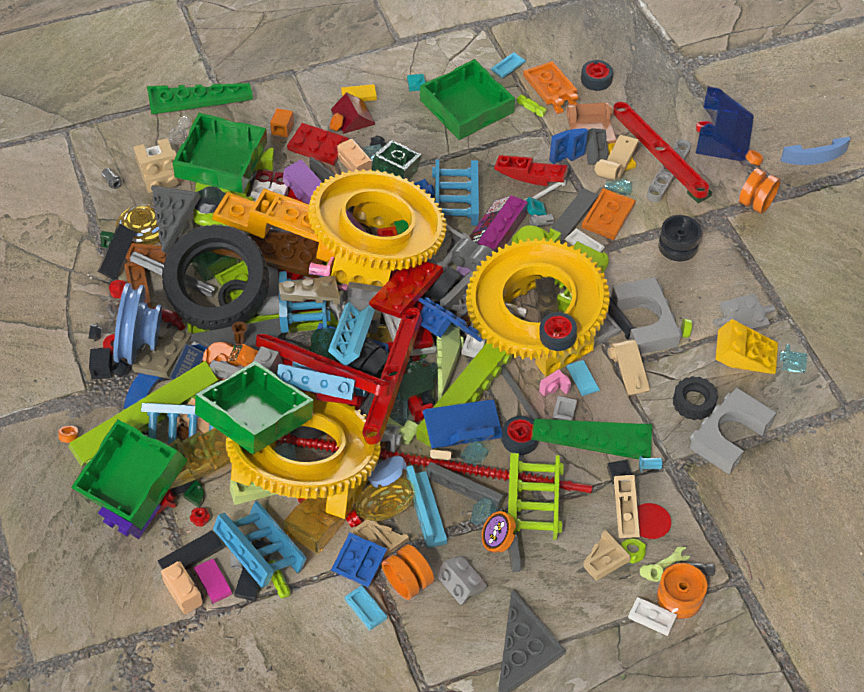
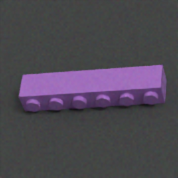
(304, 182)

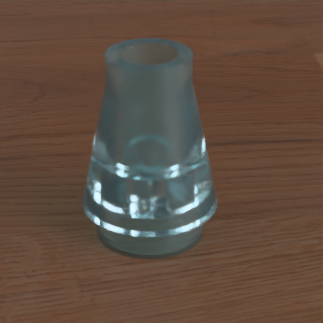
(621, 186)

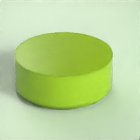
(686, 328)

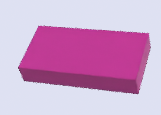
(213, 581)

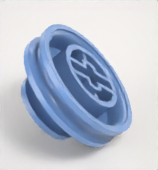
(135, 324)

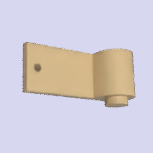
(618, 158)
(630, 365)

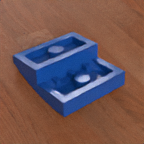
(568, 144)
(358, 560)

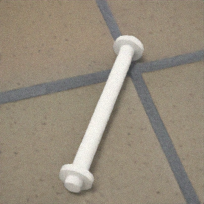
(548, 190)

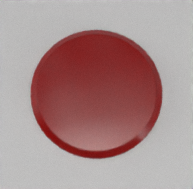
(653, 521)

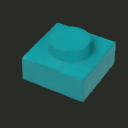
(414, 81)
(535, 207)

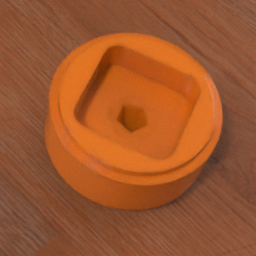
(336, 122)
(754, 157)
(68, 434)

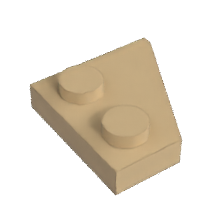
(381, 536)
(605, 557)

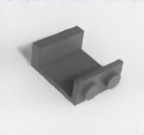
(359, 296)

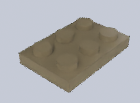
(163, 359)

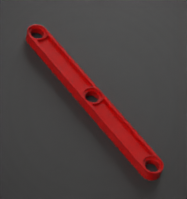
(667, 156)
(396, 361)
(323, 364)

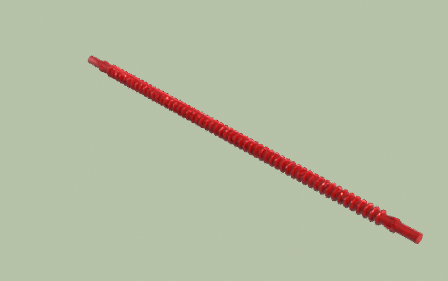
(459, 467)

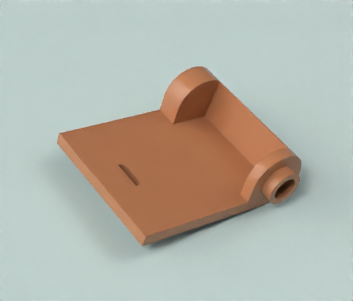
(592, 116)

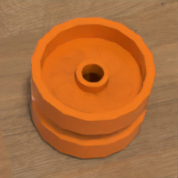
(759, 190)
(408, 572)
(682, 590)

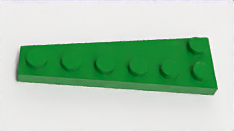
(167, 99)
(612, 438)

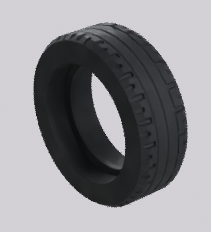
(203, 240)

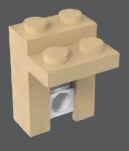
(157, 165)

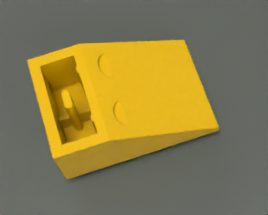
(745, 348)

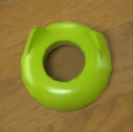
(638, 556)

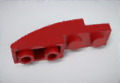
(526, 171)

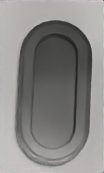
(514, 556)

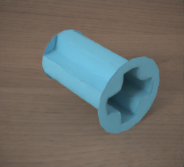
(650, 463)

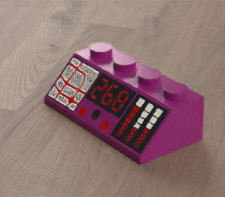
(500, 222)

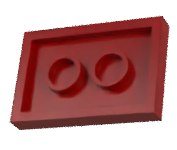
(316, 143)

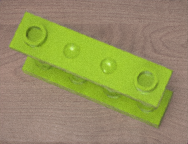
(516, 505)

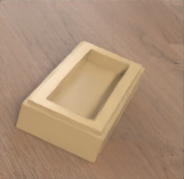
(441, 454)

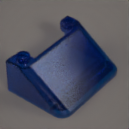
(732, 128)

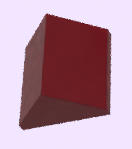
(354, 113)

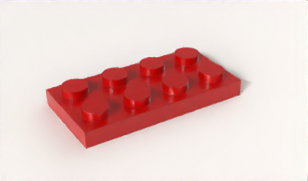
(405, 288)

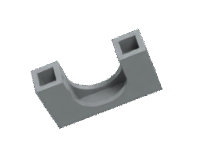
(649, 295)
(735, 408)

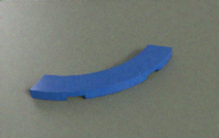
(144, 383)

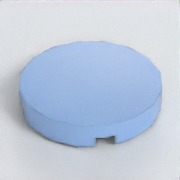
(387, 471)

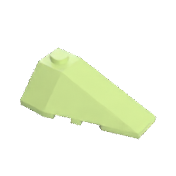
(447, 356)

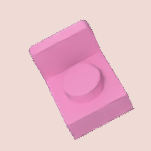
(553, 382)

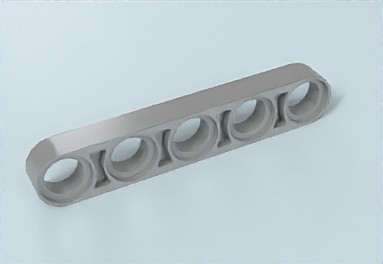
(667, 176)

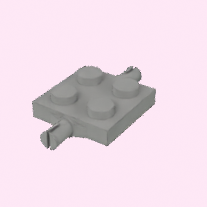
(745, 311)

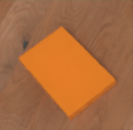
(608, 214)

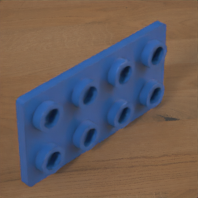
(437, 320)
(462, 423)

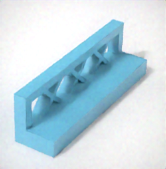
(354, 337)
(426, 509)

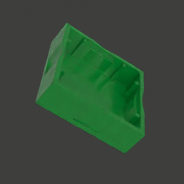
(467, 99)
(220, 153)
(253, 407)
(129, 474)

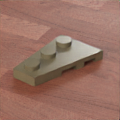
(316, 289)

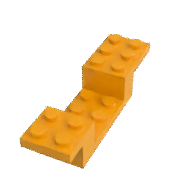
(268, 211)

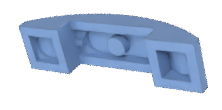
(817, 155)

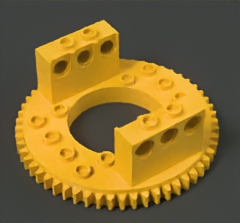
(377, 202)
(513, 274)
(337, 477)

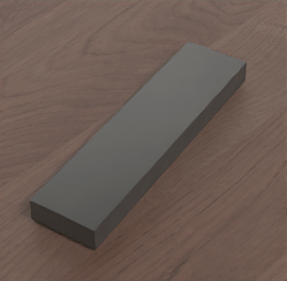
(574, 213)
(463, 485)

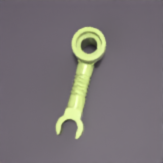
(407, 430)
(654, 571)

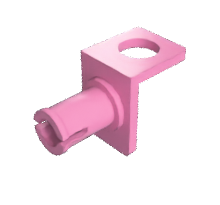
(322, 270)

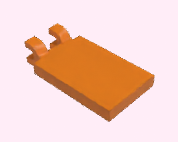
(551, 85)

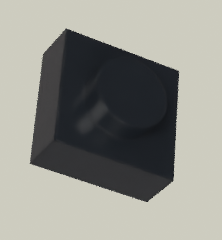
(618, 468)

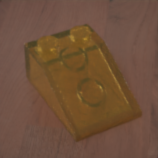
(312, 525)

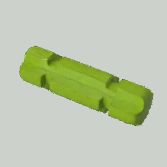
(531, 105)
(280, 583)

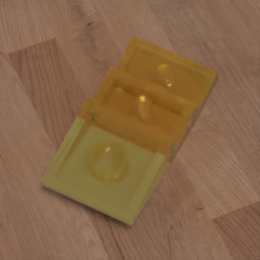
(204, 455)

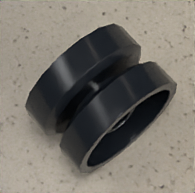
(679, 238)

